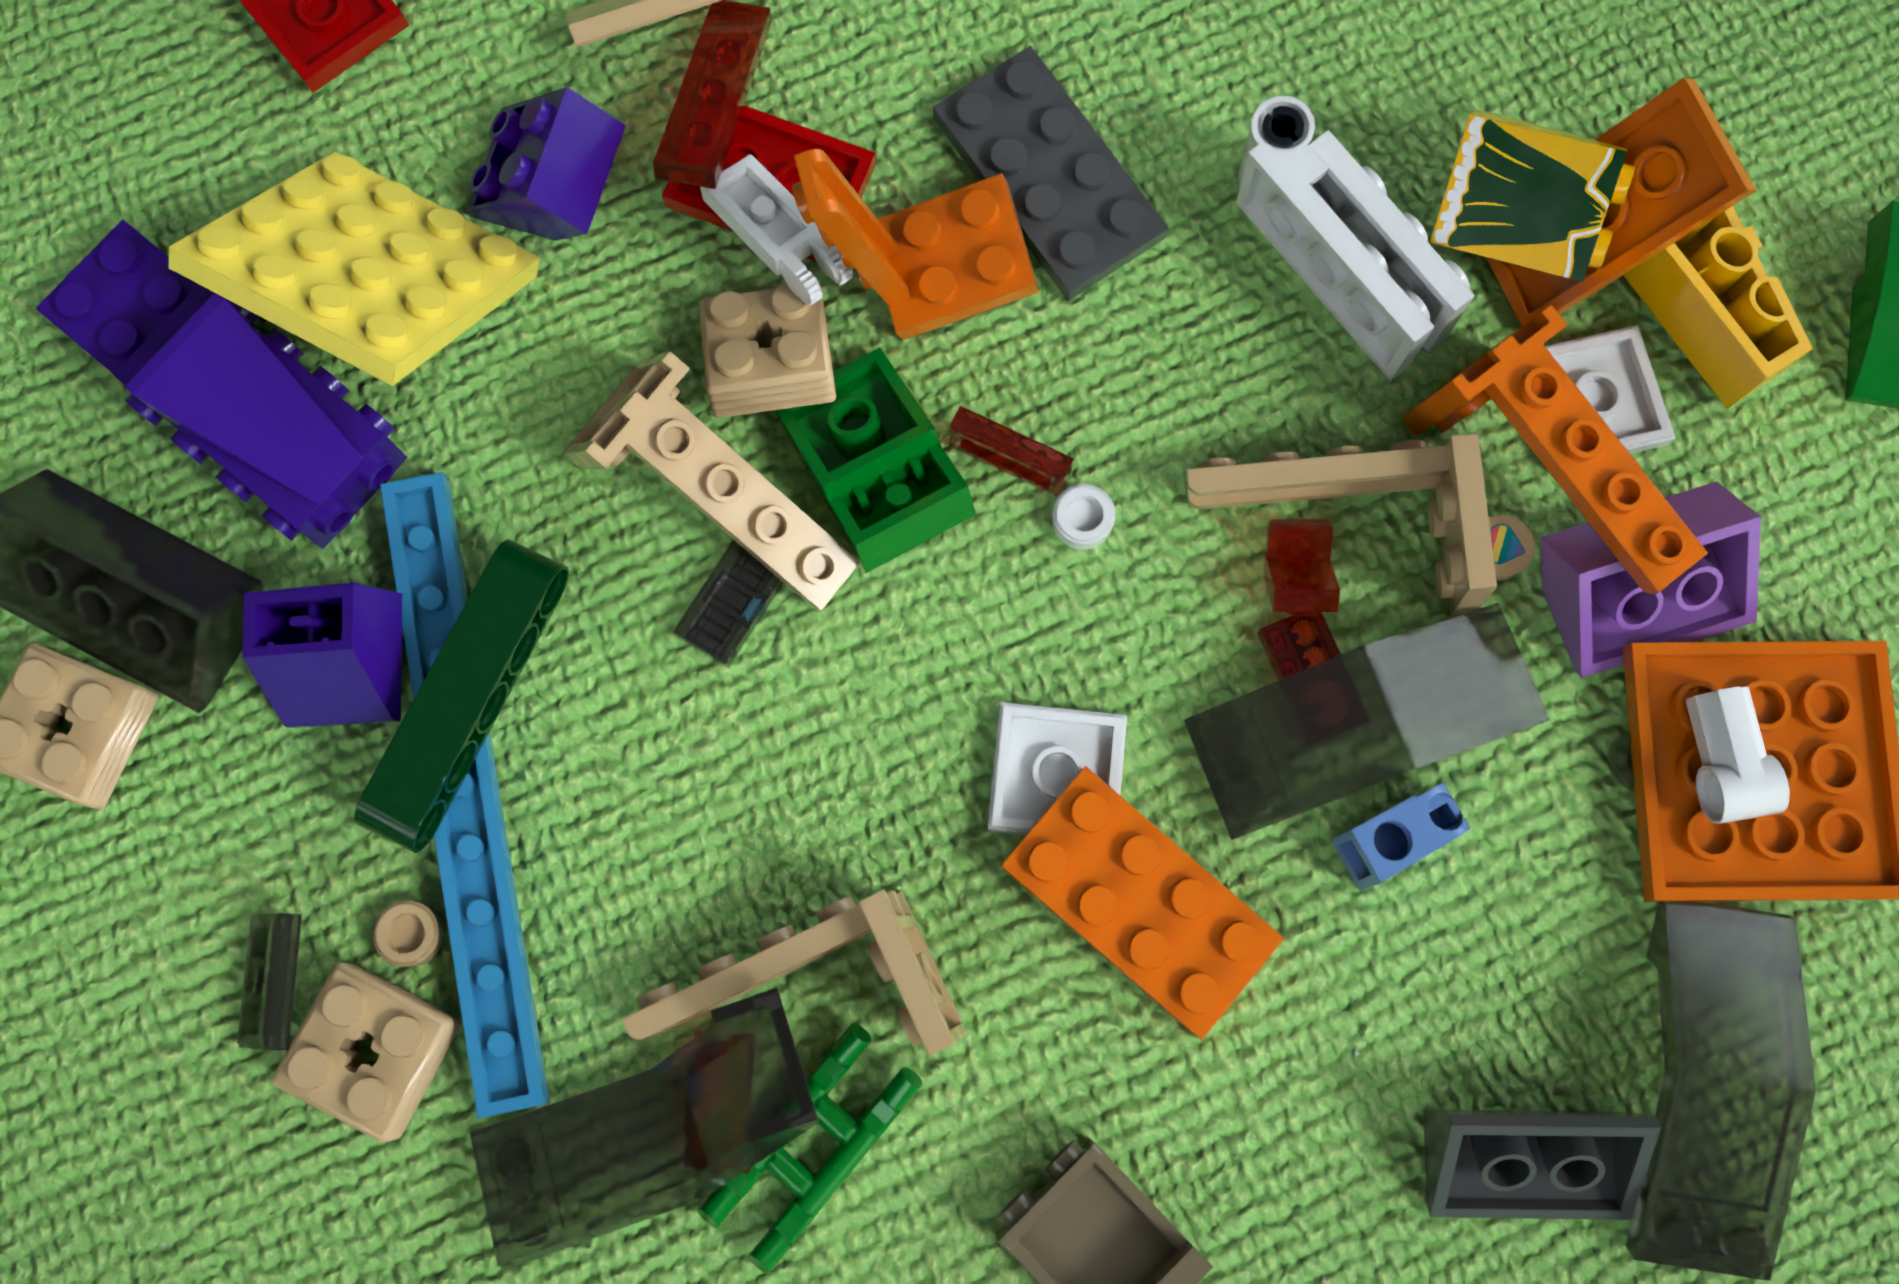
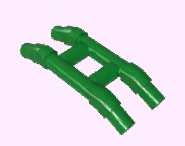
(854, 1139)

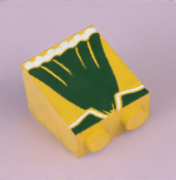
(1531, 195)

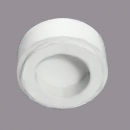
(1083, 516)

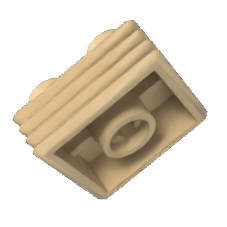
(765, 352)
(105, 727)
(324, 1061)

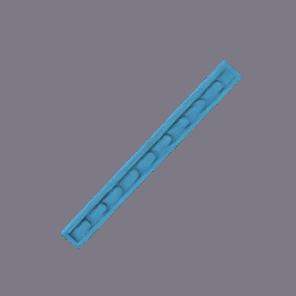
(472, 836)

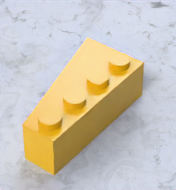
(1723, 307)

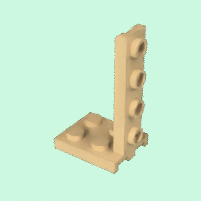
(712, 476)
(1456, 515)
(897, 955)

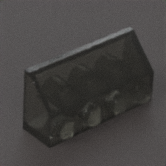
(120, 588)

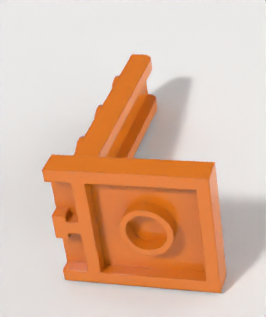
(927, 259)
(1573, 447)

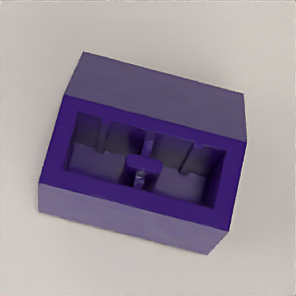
(546, 165)
(326, 653)

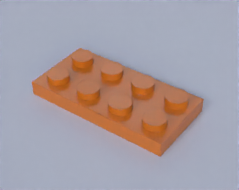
(1679, 183)
(1142, 902)

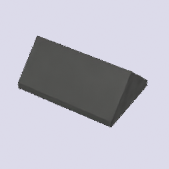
(1536, 1163)

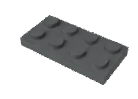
(1066, 185)

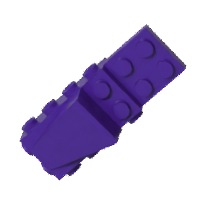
(226, 387)

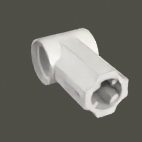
(1736, 772)

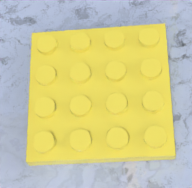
(356, 266)

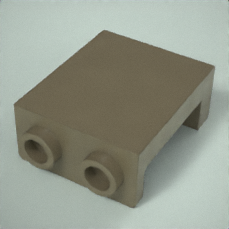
(1095, 1228)

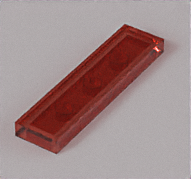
(712, 94)

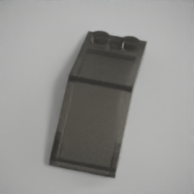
(1365, 719)
(1730, 1089)
(646, 1138)

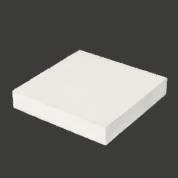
(1619, 384)
(1042, 752)

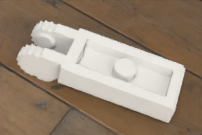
(773, 228)

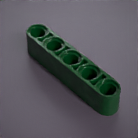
(461, 696)

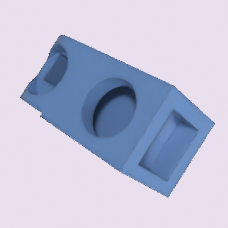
(1400, 836)

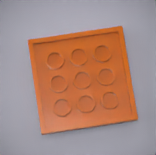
(1829, 725)

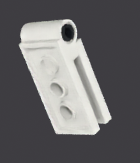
(1347, 237)

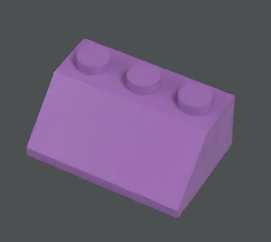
(1605, 609)

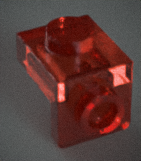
(1300, 567)

